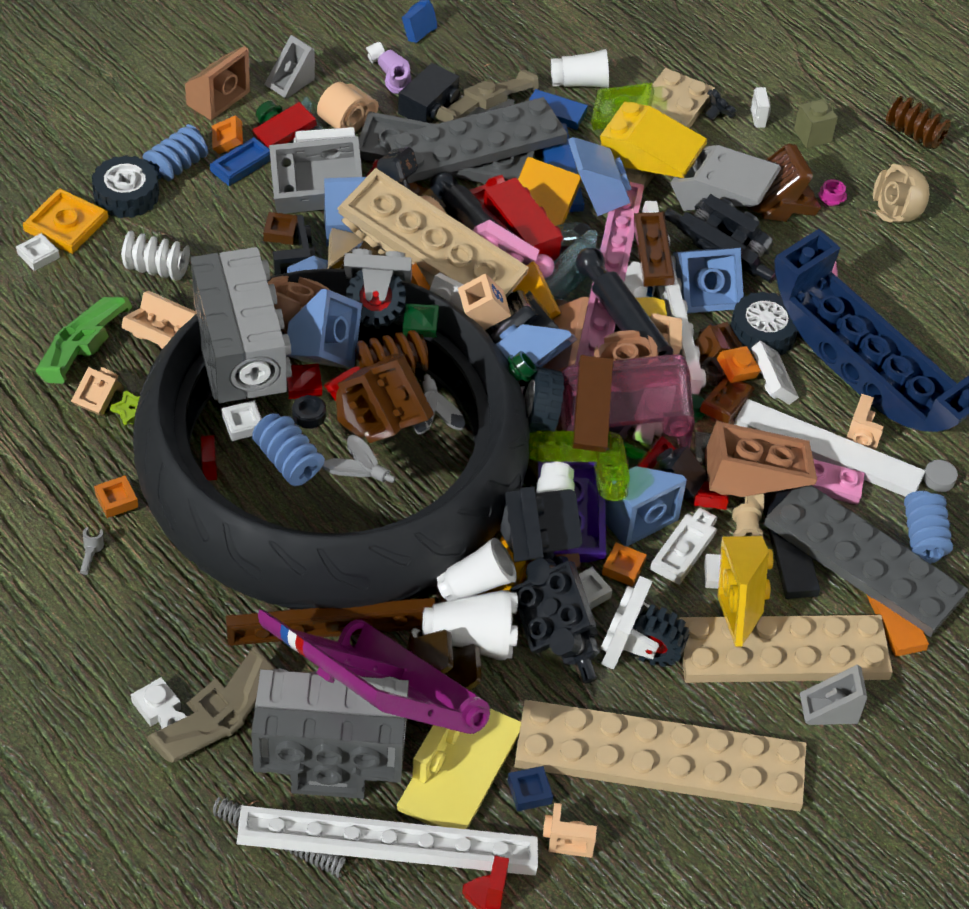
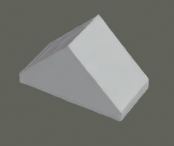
(293, 68)
(835, 699)

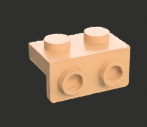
(157, 319)

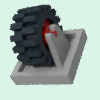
(378, 284)

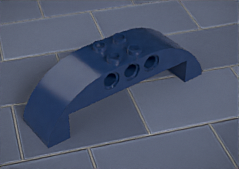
(862, 343)

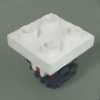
(644, 630)

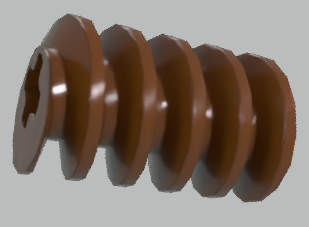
(916, 123)
(412, 346)

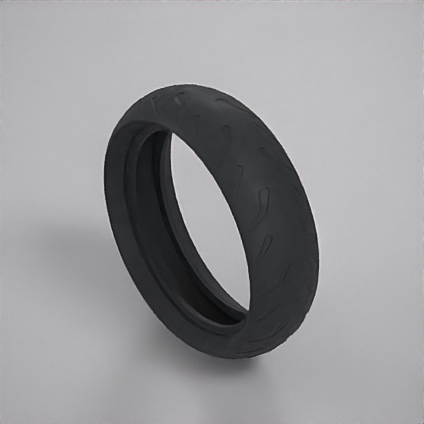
(335, 568)

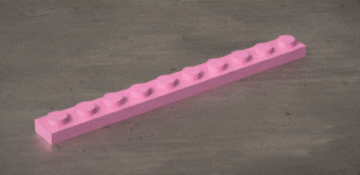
(616, 250)

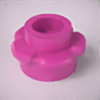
(832, 192)

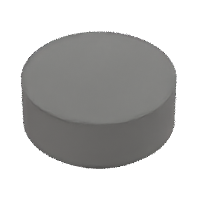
(940, 475)

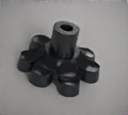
(719, 106)

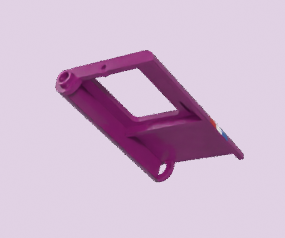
(431, 694)

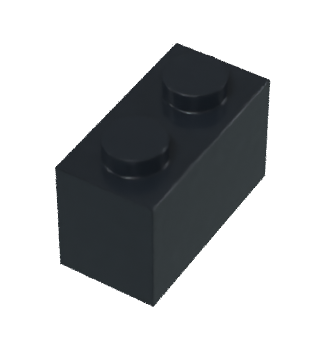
(428, 93)

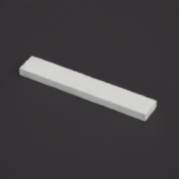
(834, 449)

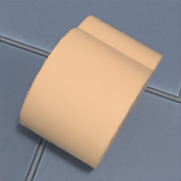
(345, 106)

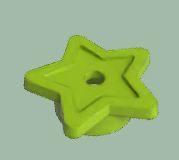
(123, 407)

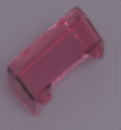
(641, 394)

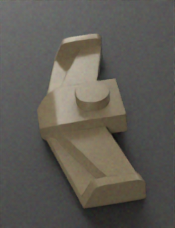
(487, 95)
(216, 710)

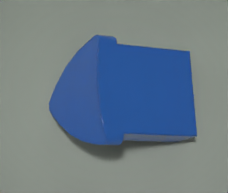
(419, 20)

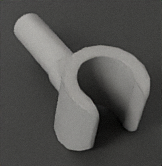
(91, 546)

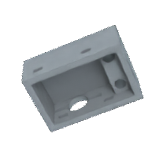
(301, 169)

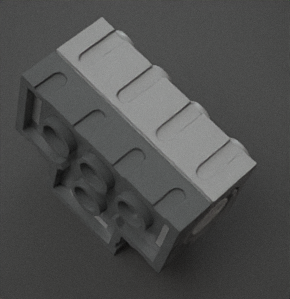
(240, 325)
(326, 733)

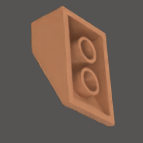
(756, 461)

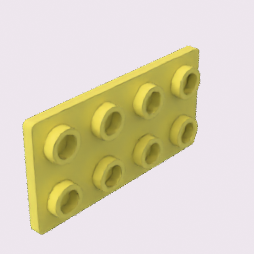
(457, 771)

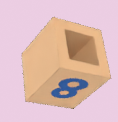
(484, 301)

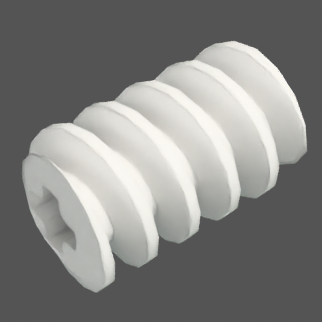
(155, 258)

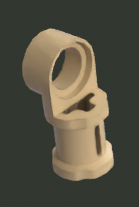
(748, 516)

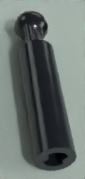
(461, 202)
(618, 298)

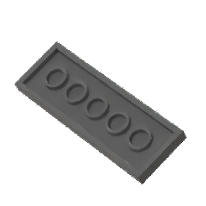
(380, 126)
(480, 138)
(866, 557)

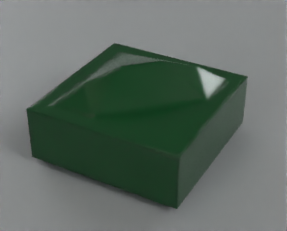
(421, 319)

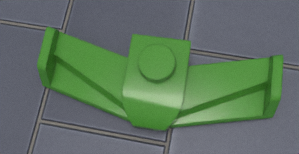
(80, 337)

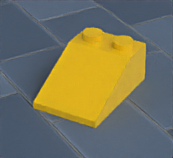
(652, 141)
(743, 583)

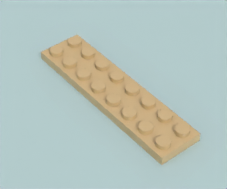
(662, 755)

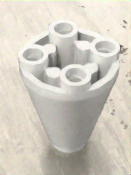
(477, 621)

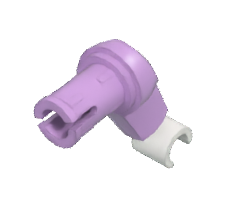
(395, 67)

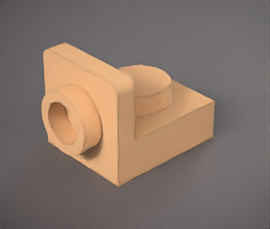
(671, 330)
(97, 390)
(862, 428)
(569, 837)

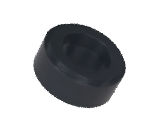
(309, 411)

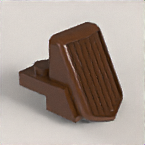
(789, 189)
(381, 399)

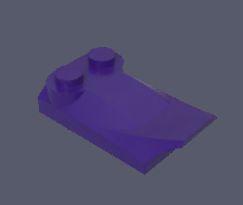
(591, 512)

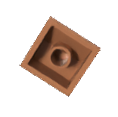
(219, 84)

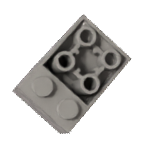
(727, 175)

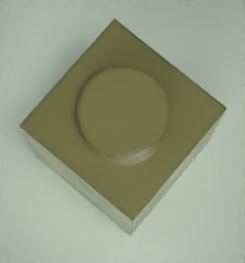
(815, 123)

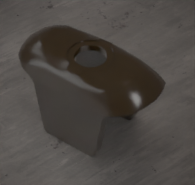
(436, 649)

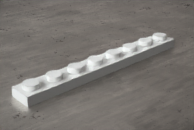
(678, 308)
(385, 840)

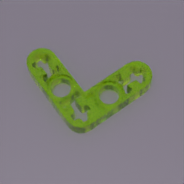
(556, 446)

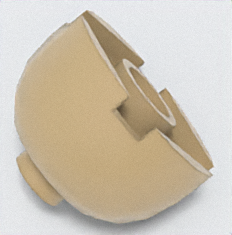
(901, 193)

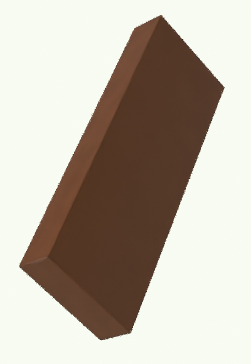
(653, 249)
(592, 403)

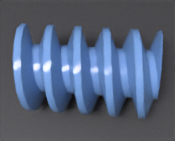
(177, 152)
(287, 448)
(928, 525)

